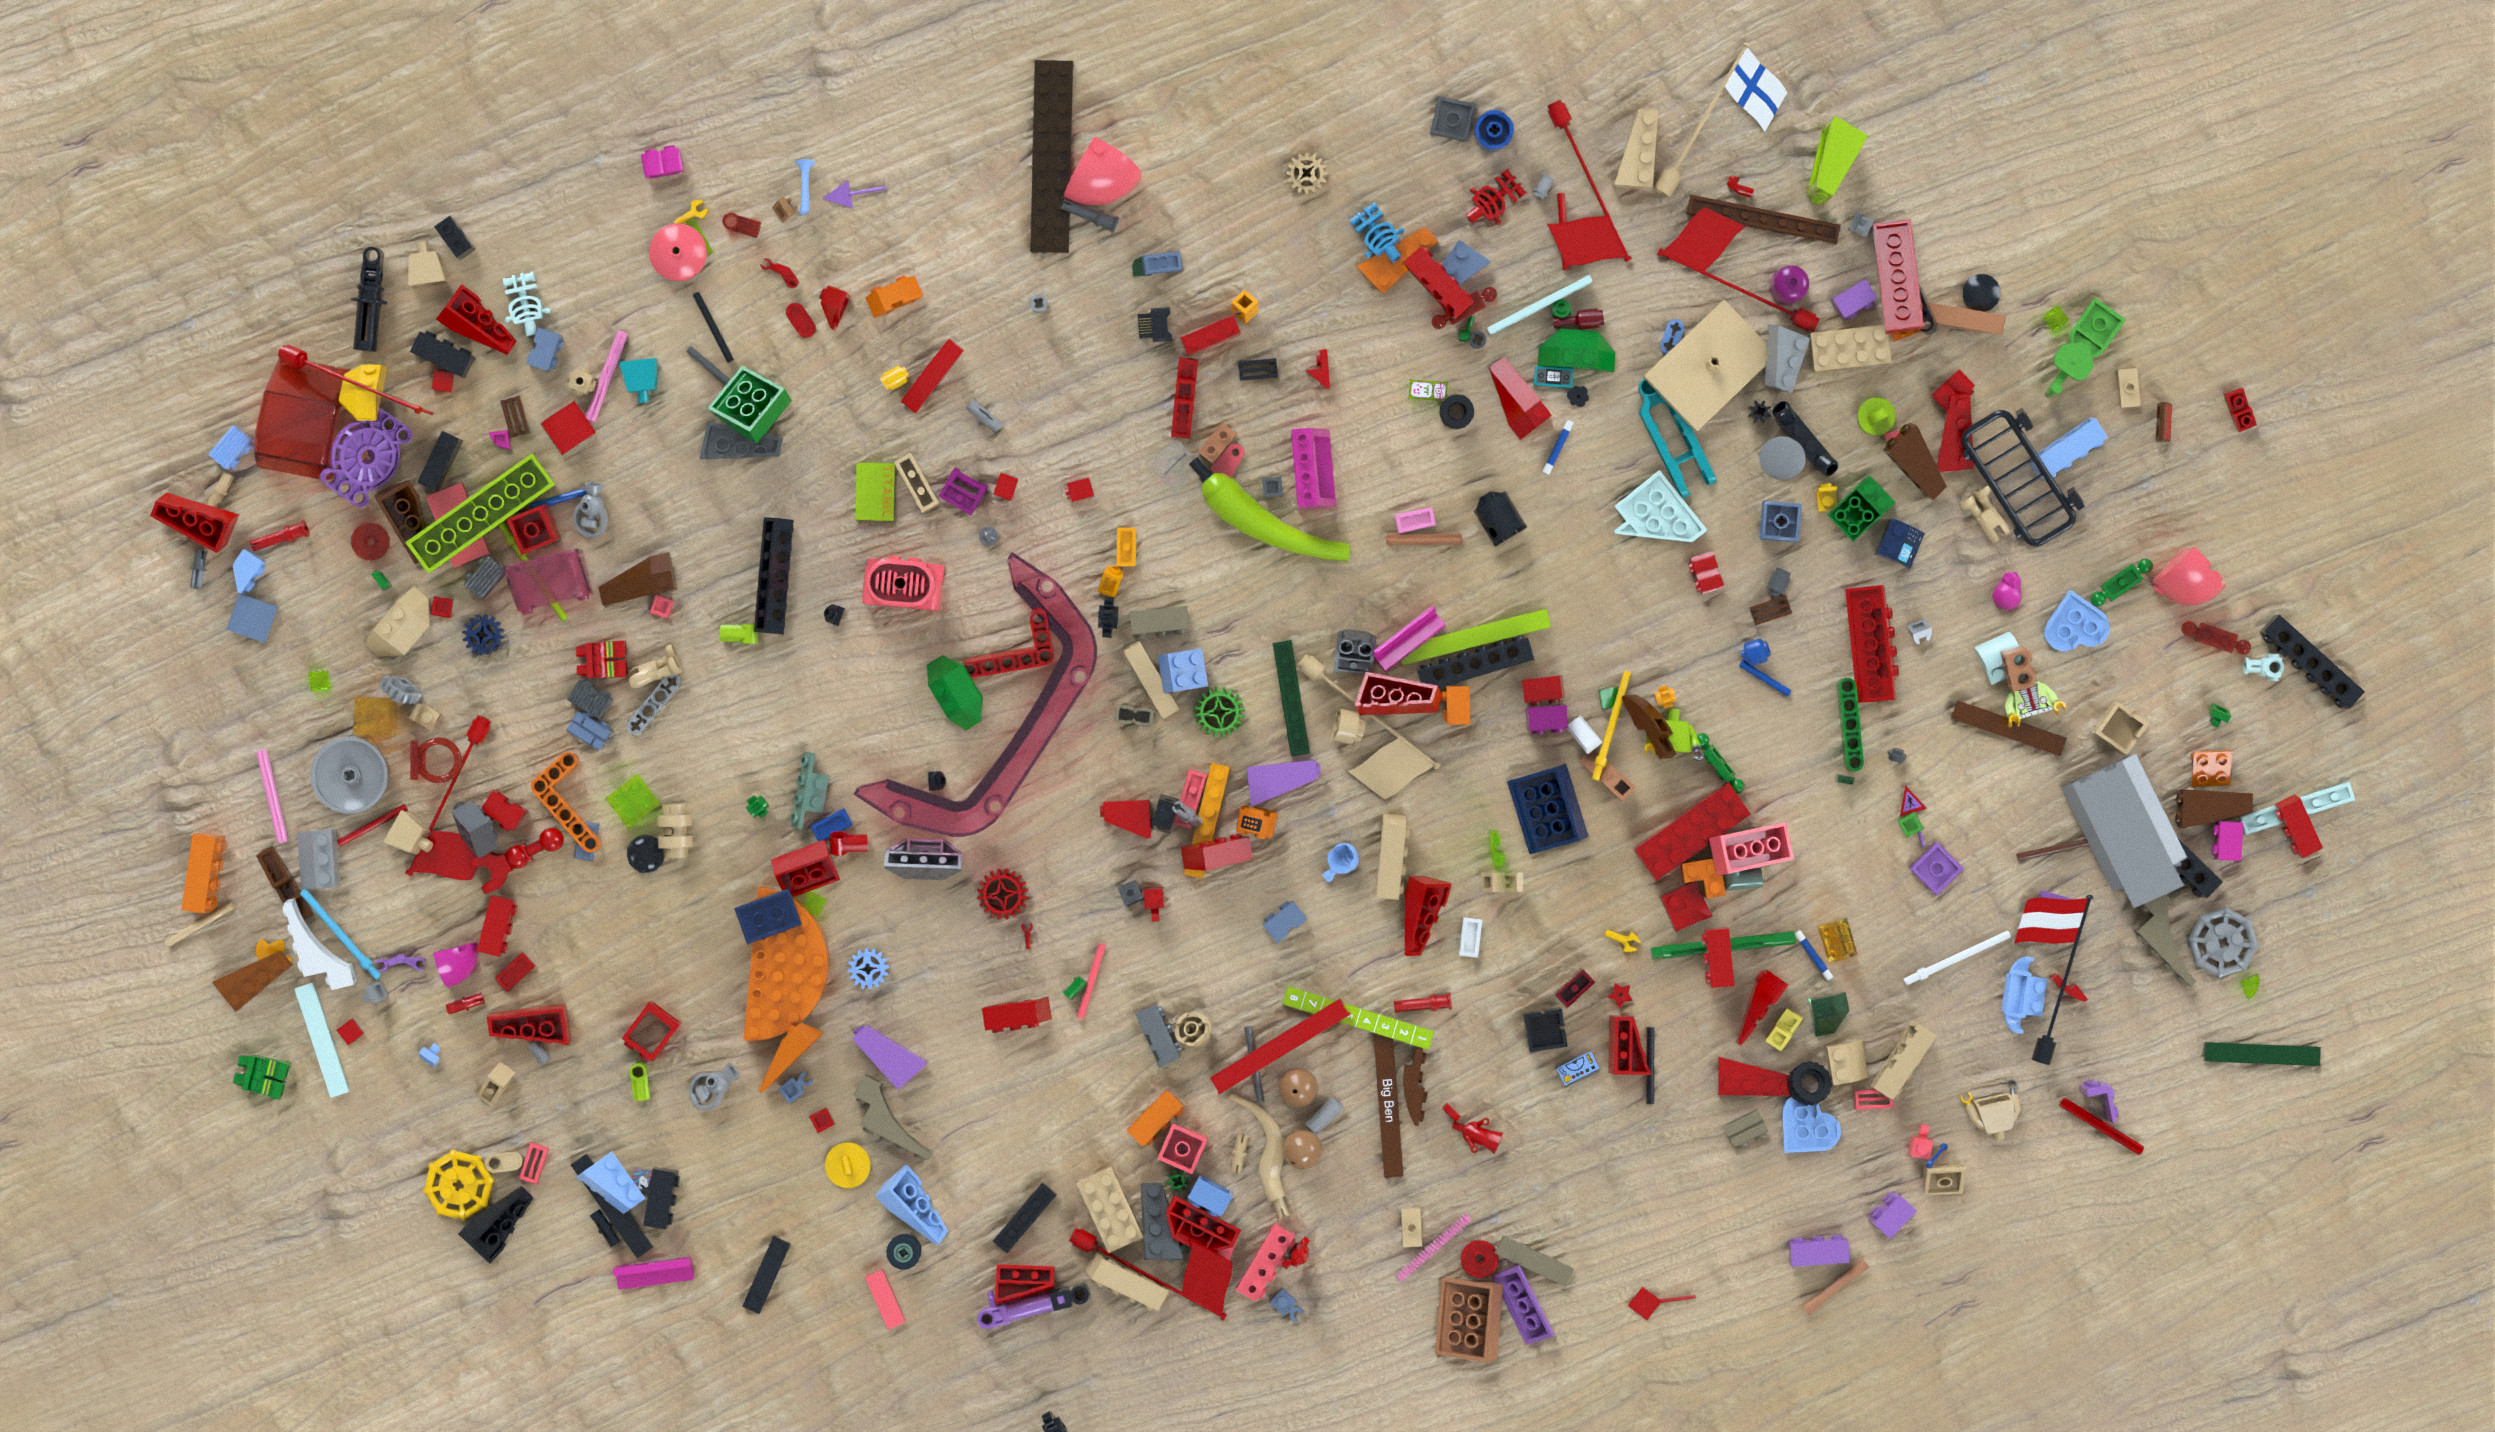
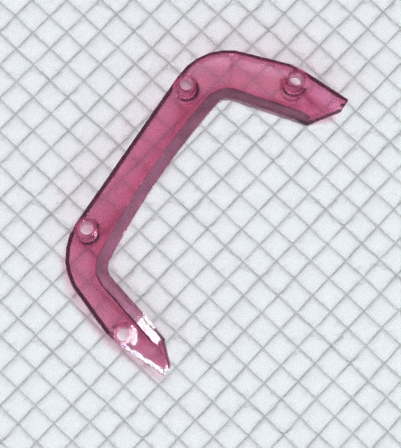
(1005, 777)

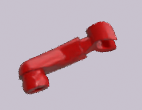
(786, 273)

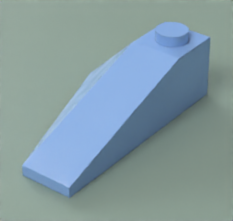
(907, 1201)

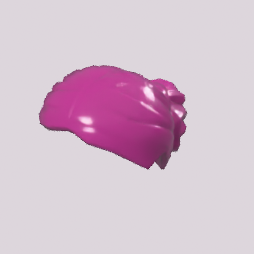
(2008, 592)

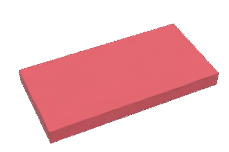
(442, 503)

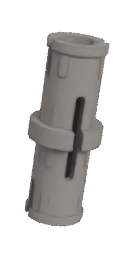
(984, 416)
(1187, 814)

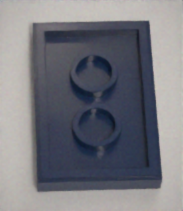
(768, 916)

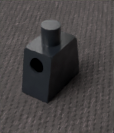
(1164, 814)

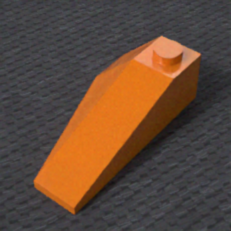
(792, 1045)

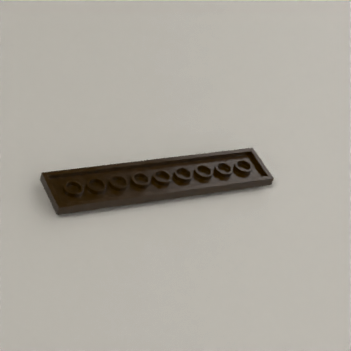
(1051, 155)

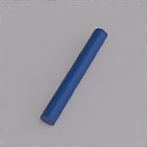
(560, 498)
(1765, 678)

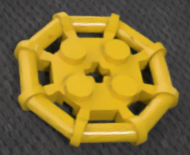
(449, 1191)

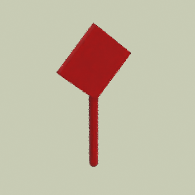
(1646, 1303)

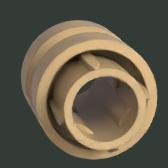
(674, 823)

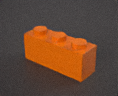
(1155, 1118)

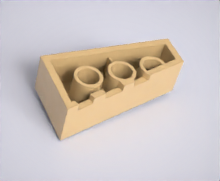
(1638, 160)
(1391, 857)

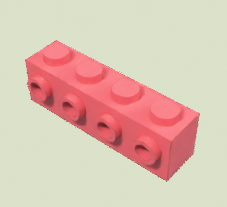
(1265, 1262)

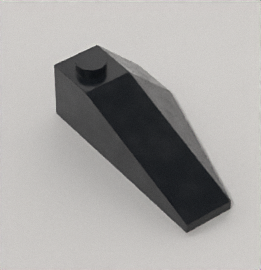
(491, 1228)

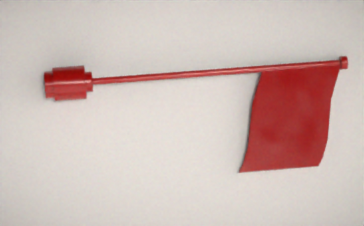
(1589, 237)
(1705, 241)
(298, 358)
(449, 851)
(1204, 1278)

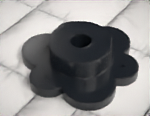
(1582, 392)

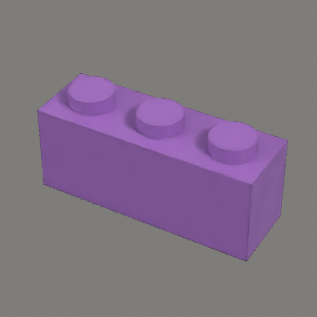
(1818, 1251)

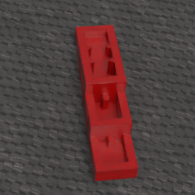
(932, 375)
(1184, 397)

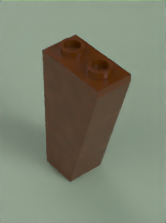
(1914, 459)
(2203, 807)

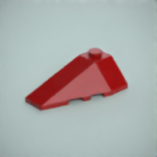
(1519, 402)
(1764, 993)

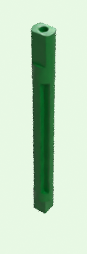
(1737, 944)

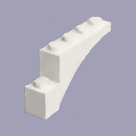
(314, 956)

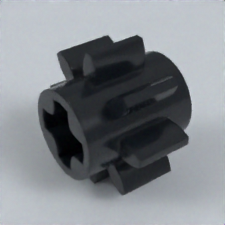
(1760, 406)

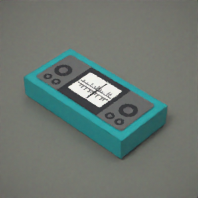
(1553, 377)

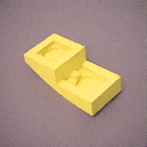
(1783, 1029)

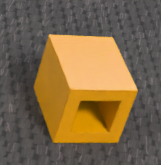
(1244, 307)

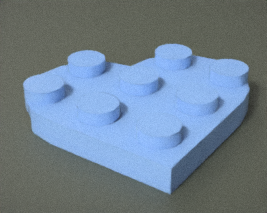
(2075, 623)
(1808, 1128)

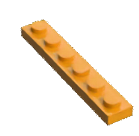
(1210, 808)

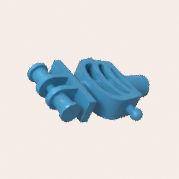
(1386, 244)

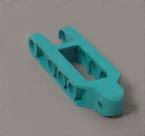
(1652, 398)

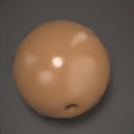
(1298, 1087)
(1302, 1149)

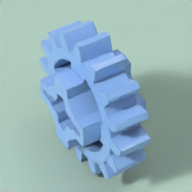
(868, 977)

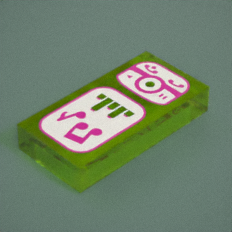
(1427, 390)

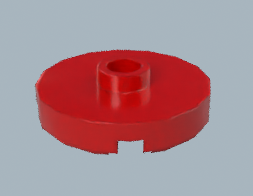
(1486, 1266)

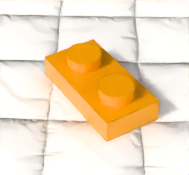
(1126, 547)

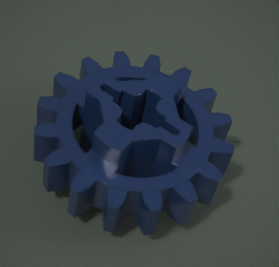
(482, 642)

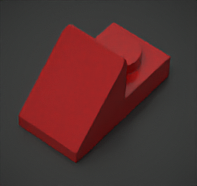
(1321, 375)

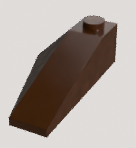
(403, 510)
(644, 579)

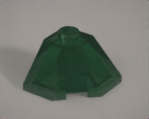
(1828, 1012)

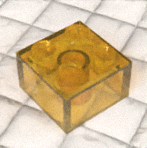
(375, 716)

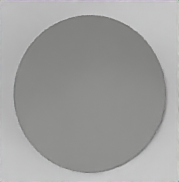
(1782, 457)

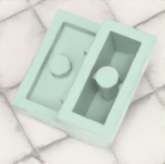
(1991, 659)

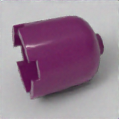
(1789, 285)

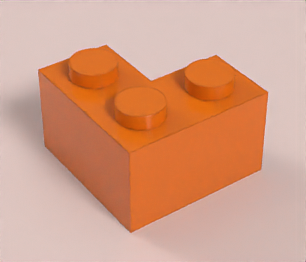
(1704, 870)

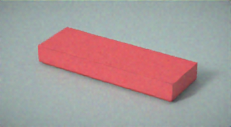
(1191, 794)
(885, 1299)

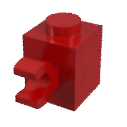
(1154, 900)

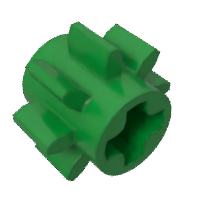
(757, 806)
(1179, 1186)

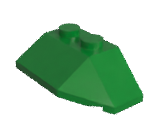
(1577, 351)
(955, 692)

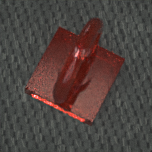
(418, 760)

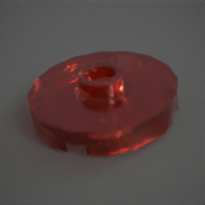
(360, 539)

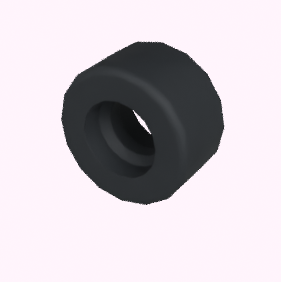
(1468, 411)

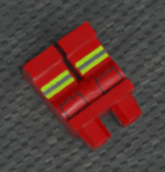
(597, 659)

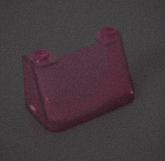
(548, 580)

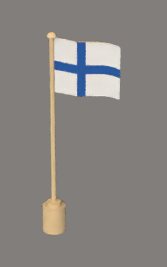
(1752, 89)

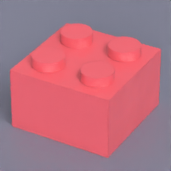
(1182, 1147)

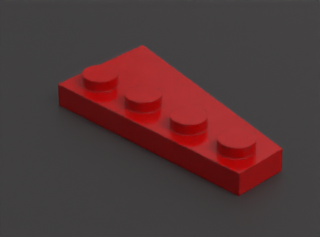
(1957, 421)
(1749, 1080)

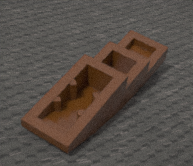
(282, 880)

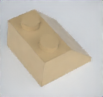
(1846, 1062)

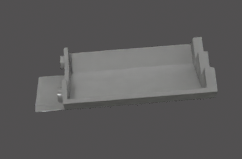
(2127, 830)

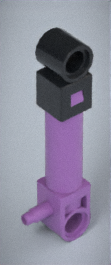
(1054, 1300)

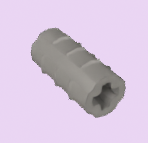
(1324, 1115)

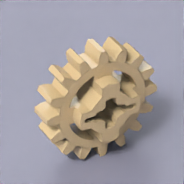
(1316, 164)

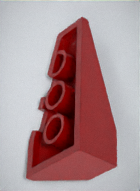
(470, 319)
(1422, 904)

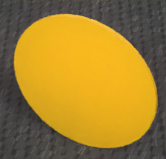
(847, 1165)

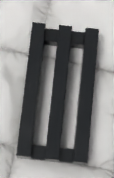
(1256, 377)

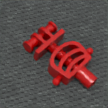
(1479, 210)

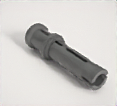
(1098, 217)

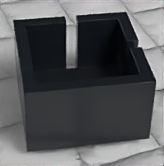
(1544, 1030)

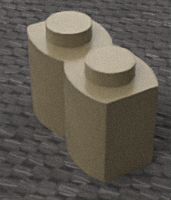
(1141, 716)

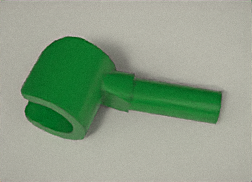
(1464, 335)

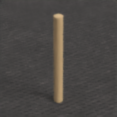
(199, 924)

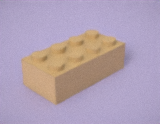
(1849, 348)
(1110, 1209)

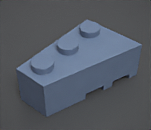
(1464, 262)

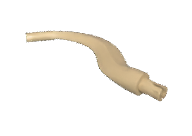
(1272, 1158)

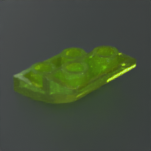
(632, 801)
(1496, 856)

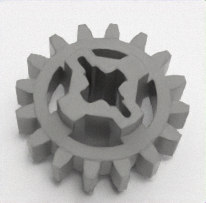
(400, 689)

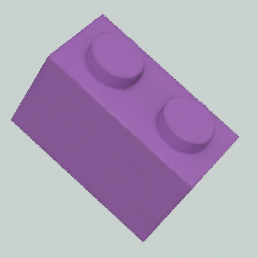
(1854, 299)

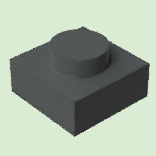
(1272, 487)

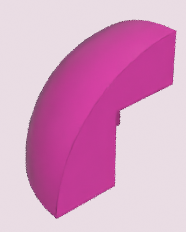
(456, 963)

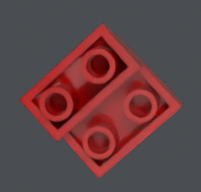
(568, 428)

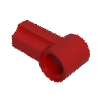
(842, 843)

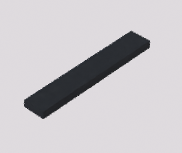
(622, 1222)

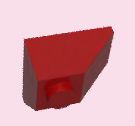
(834, 304)

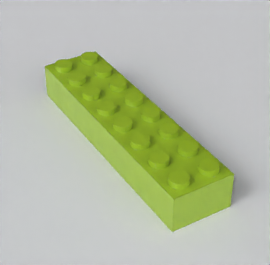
(480, 513)

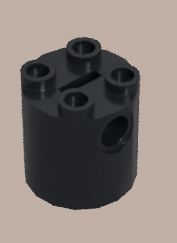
(1499, 517)

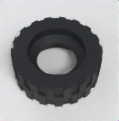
(1822, 1076)

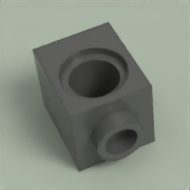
(1130, 892)

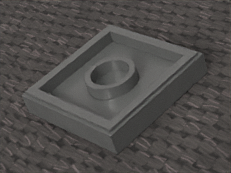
(1452, 119)

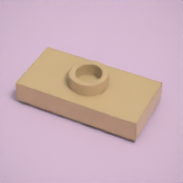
(2128, 388)
(1411, 1227)

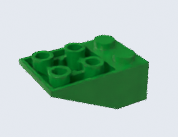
(1861, 508)

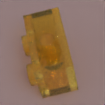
(1837, 940)

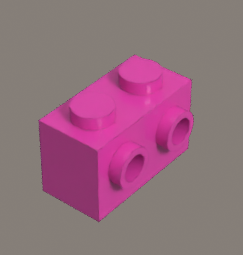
(2227, 841)

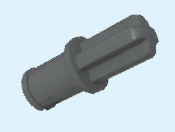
(198, 569)

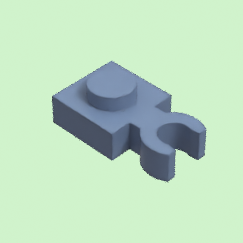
(793, 1089)
(1285, 1303)

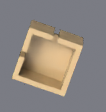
(2117, 728)

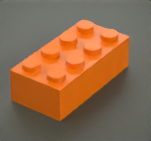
(203, 873)

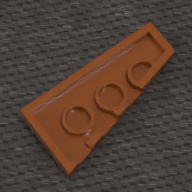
(249, 981)

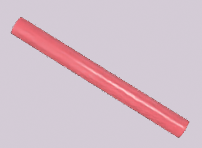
(1091, 981)

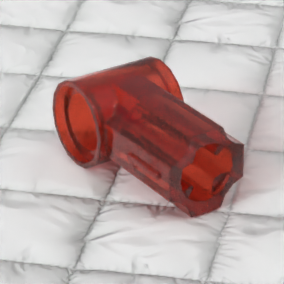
(743, 226)

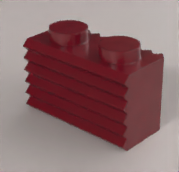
(1574, 987)

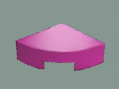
(501, 439)

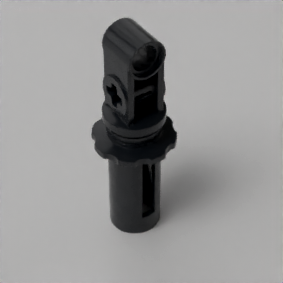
(369, 292)

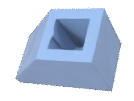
(246, 570)

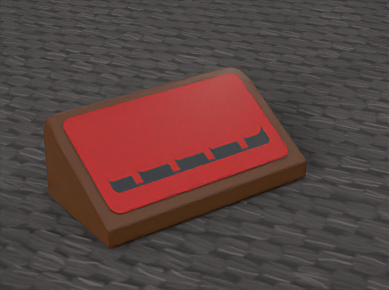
(2163, 422)

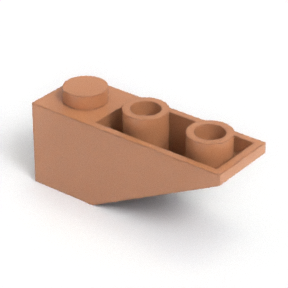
(1610, 777)

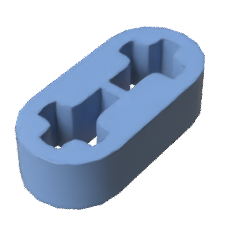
(1667, 335)

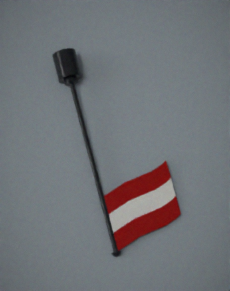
(2053, 923)

